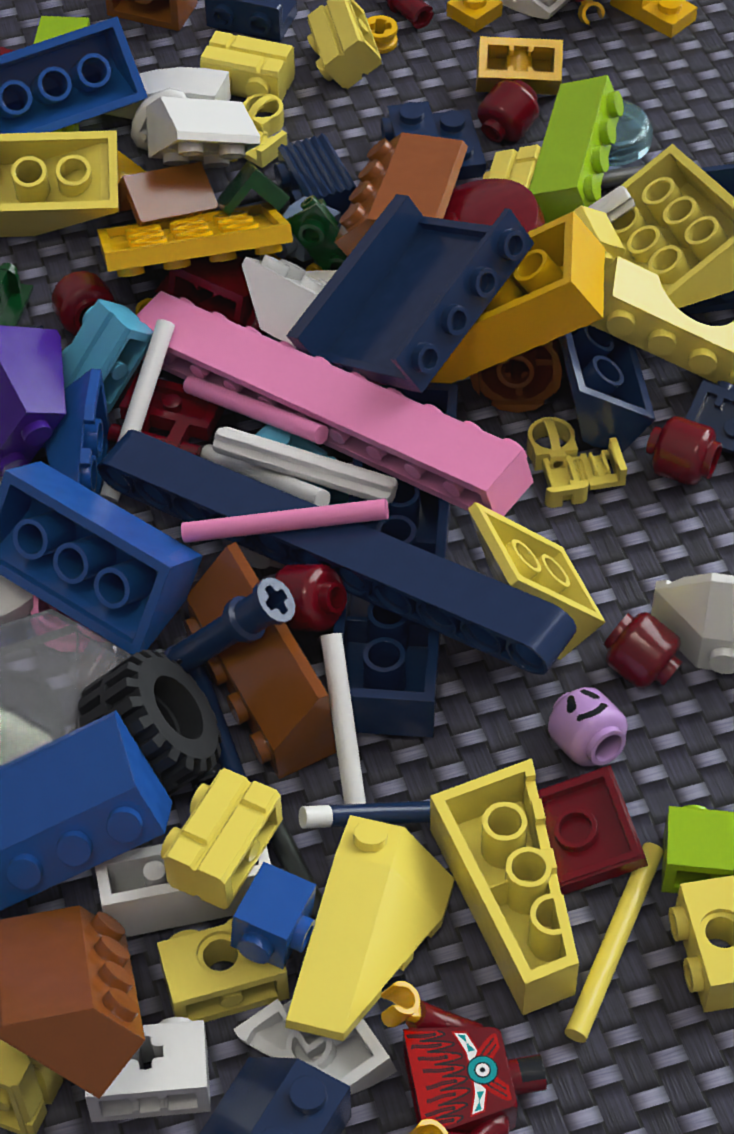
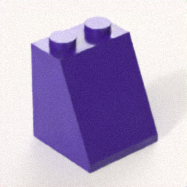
(29, 392)

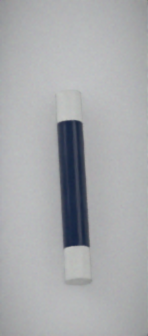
(391, 812)

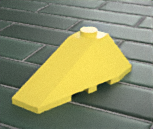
(371, 919)

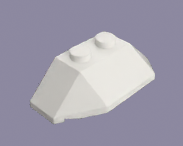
(702, 616)

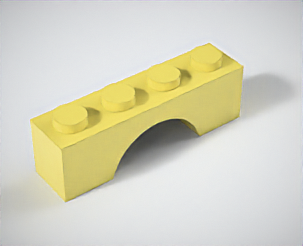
(646, 317)

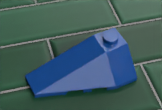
(82, 434)

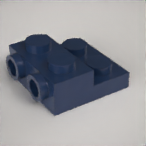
(452, 124)

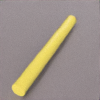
(613, 946)

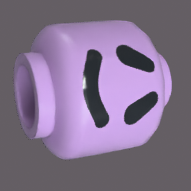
(588, 727)

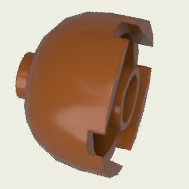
(522, 380)

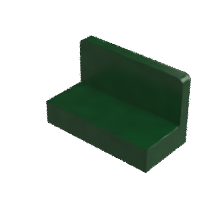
(251, 178)

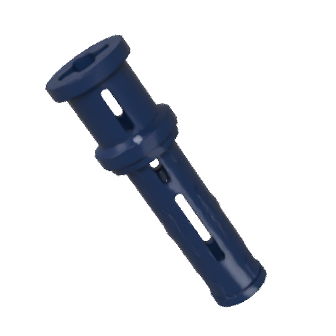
(241, 621)

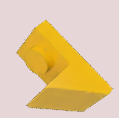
(662, 15)

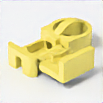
(266, 126)
(564, 471)

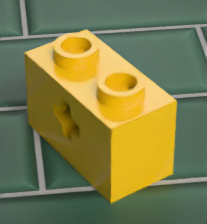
(525, 59)

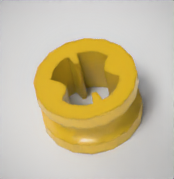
(384, 32)

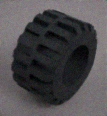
(163, 714)

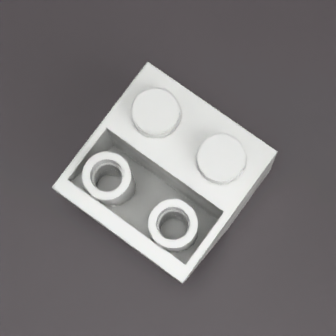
(199, 131)
(279, 293)

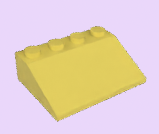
(680, 228)

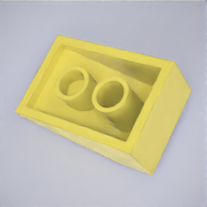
(56, 180)
(536, 567)

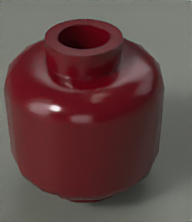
(508, 111)
(75, 295)
(684, 450)
(316, 594)
(643, 650)

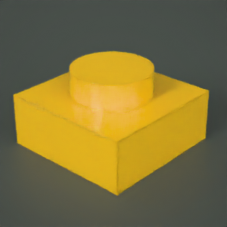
(474, 13)

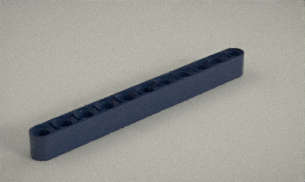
(370, 563)

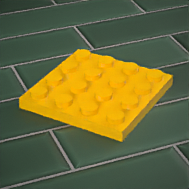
(208, 234)

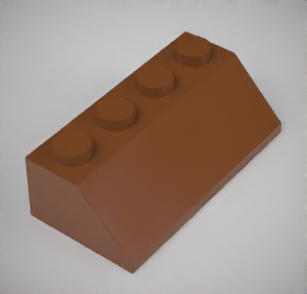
(408, 166)
(266, 679)
(70, 994)

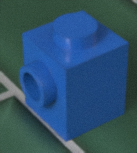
(274, 917)

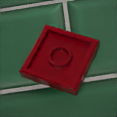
(590, 830)

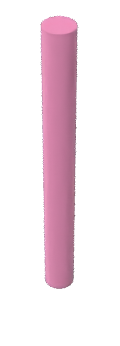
(256, 409)
(285, 520)

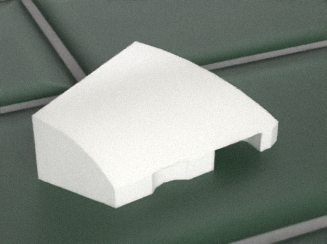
(355, 1061)

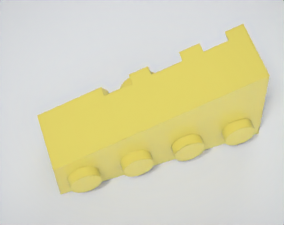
(510, 880)

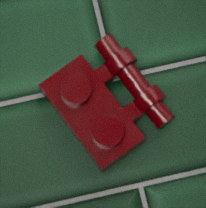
(175, 412)

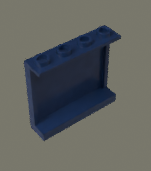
(409, 294)

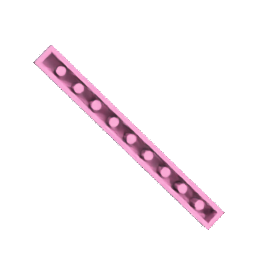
(362, 418)

